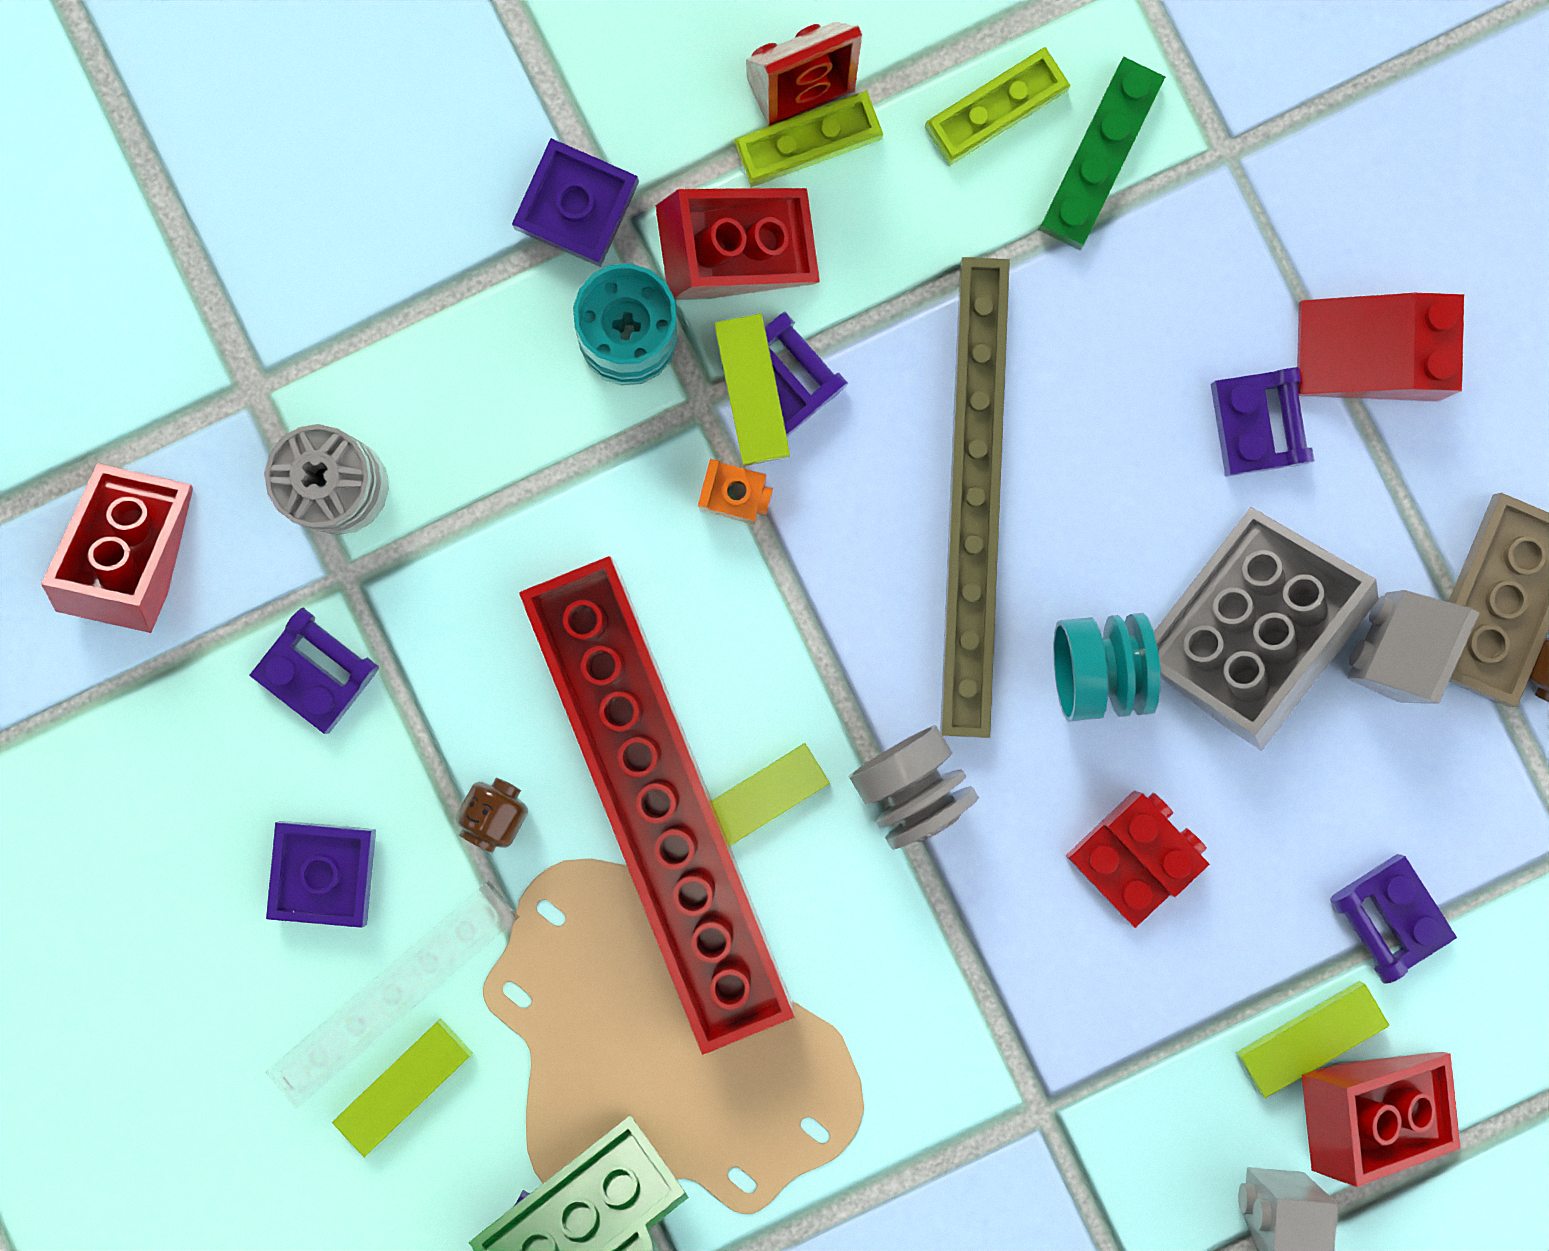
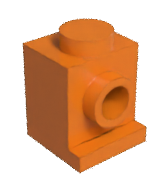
(715, 496)

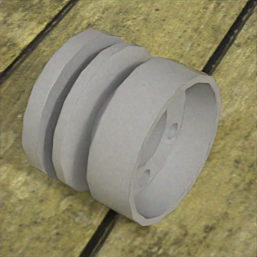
(353, 474)
(914, 788)

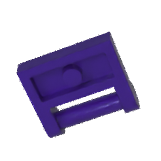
(795, 401)
(1246, 424)
(303, 682)
(1406, 911)

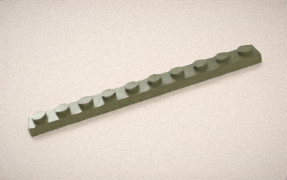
(975, 497)

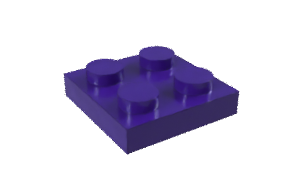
(575, 202)
(321, 874)

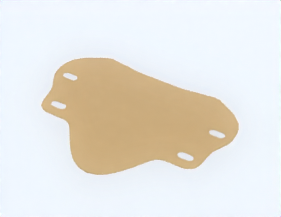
(618, 1044)

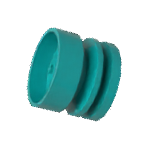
(619, 298)
(1116, 666)

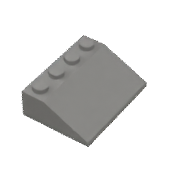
(1261, 626)

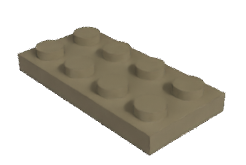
(1510, 588)

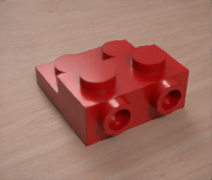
(1139, 856)

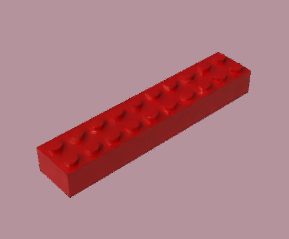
(658, 804)

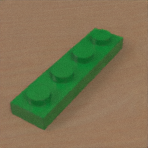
(1102, 153)

